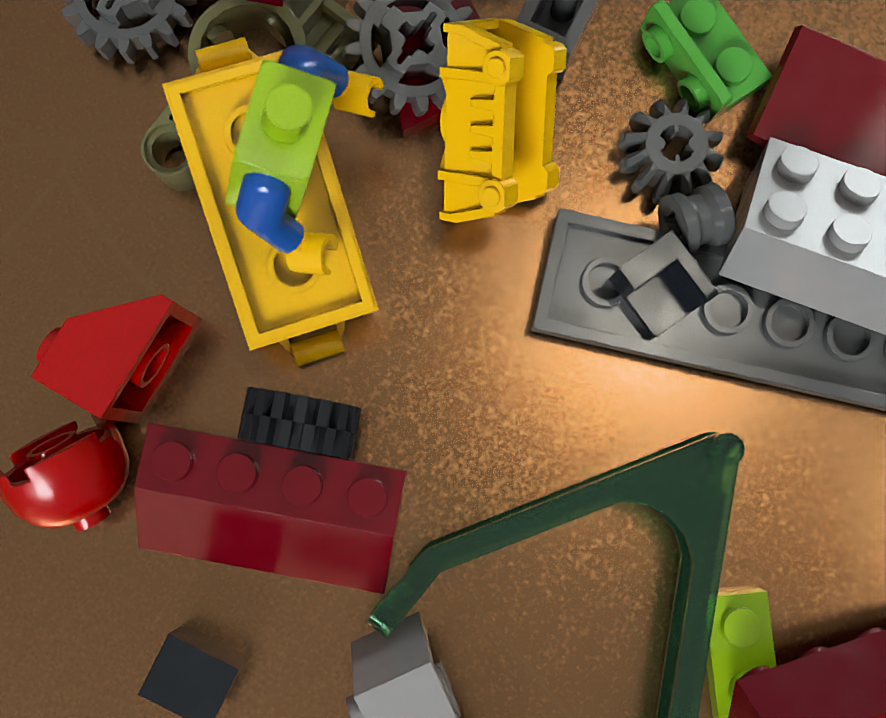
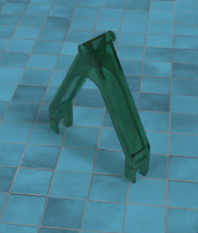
(690, 489)

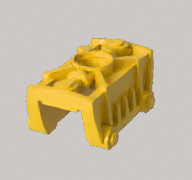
(497, 116)

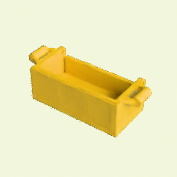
(267, 294)

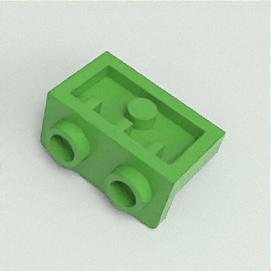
(704, 54)

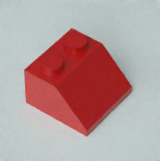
(115, 356)

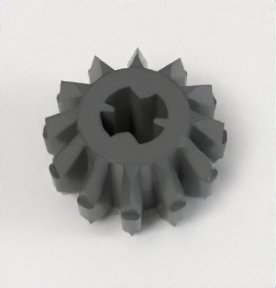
(653, 134)

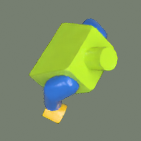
(282, 144)

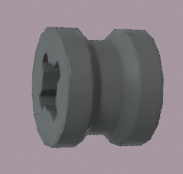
(698, 218)

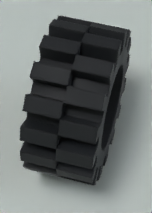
(299, 422)

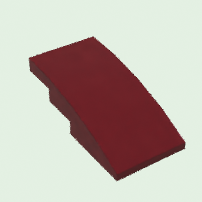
(826, 101)

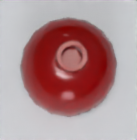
(67, 476)

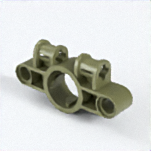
(296, 23)

